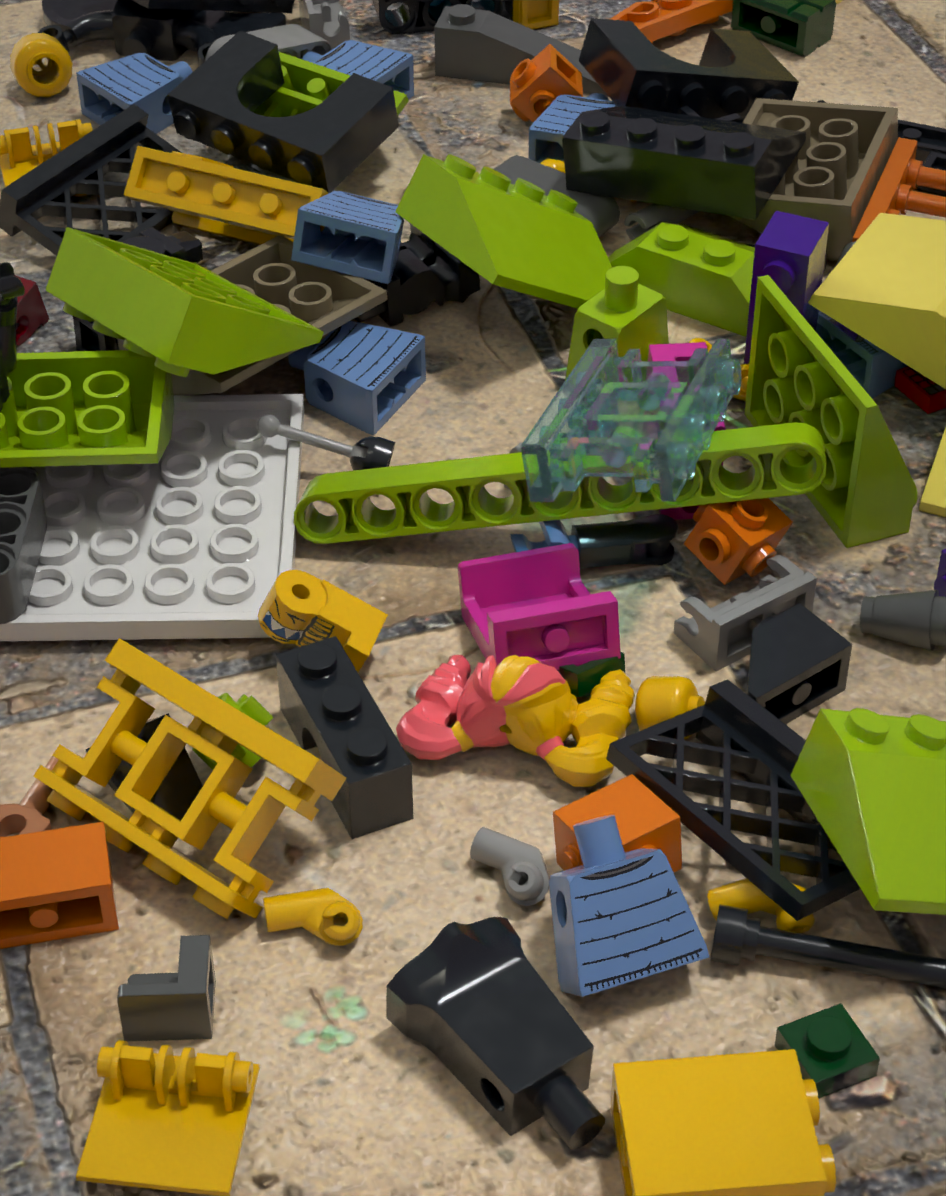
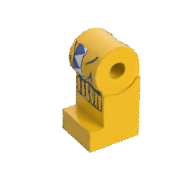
(319, 615)

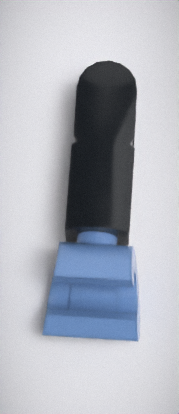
(611, 543)

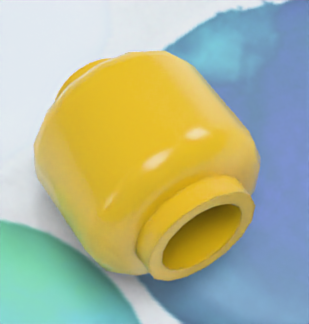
(49, 77)

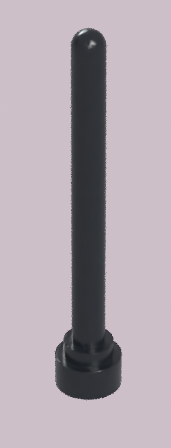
(743, 938)

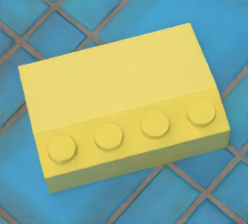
(894, 291)

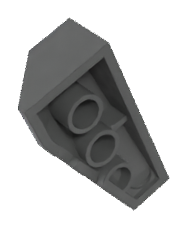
(489, 47)

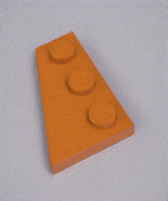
(672, 17)

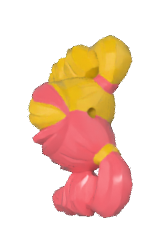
(520, 707)

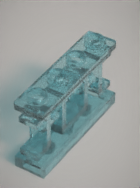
(630, 420)

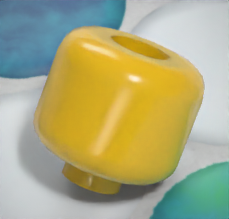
(664, 698)

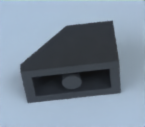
(796, 663)

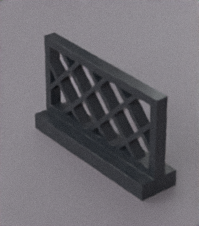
(81, 171)
(764, 750)

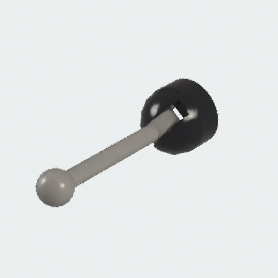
(365, 454)

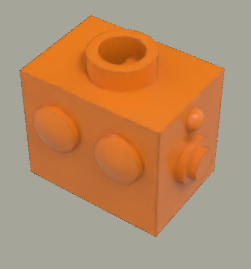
(640, 817)

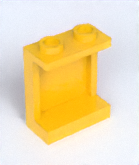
(719, 1127)

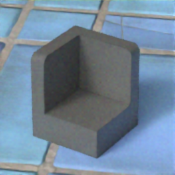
(172, 1003)

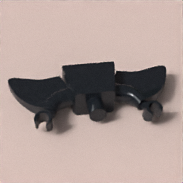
(136, 29)

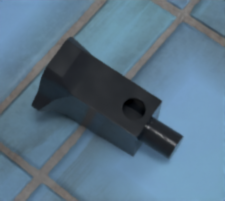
(498, 1029)

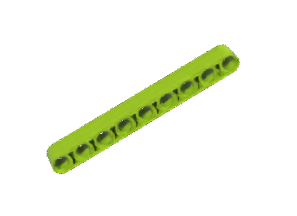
(476, 508)

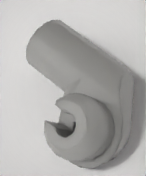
(519, 862)

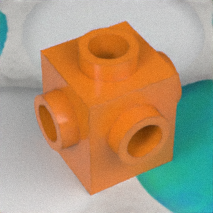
(540, 81)
(737, 536)

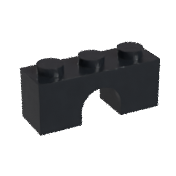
(338, 715)

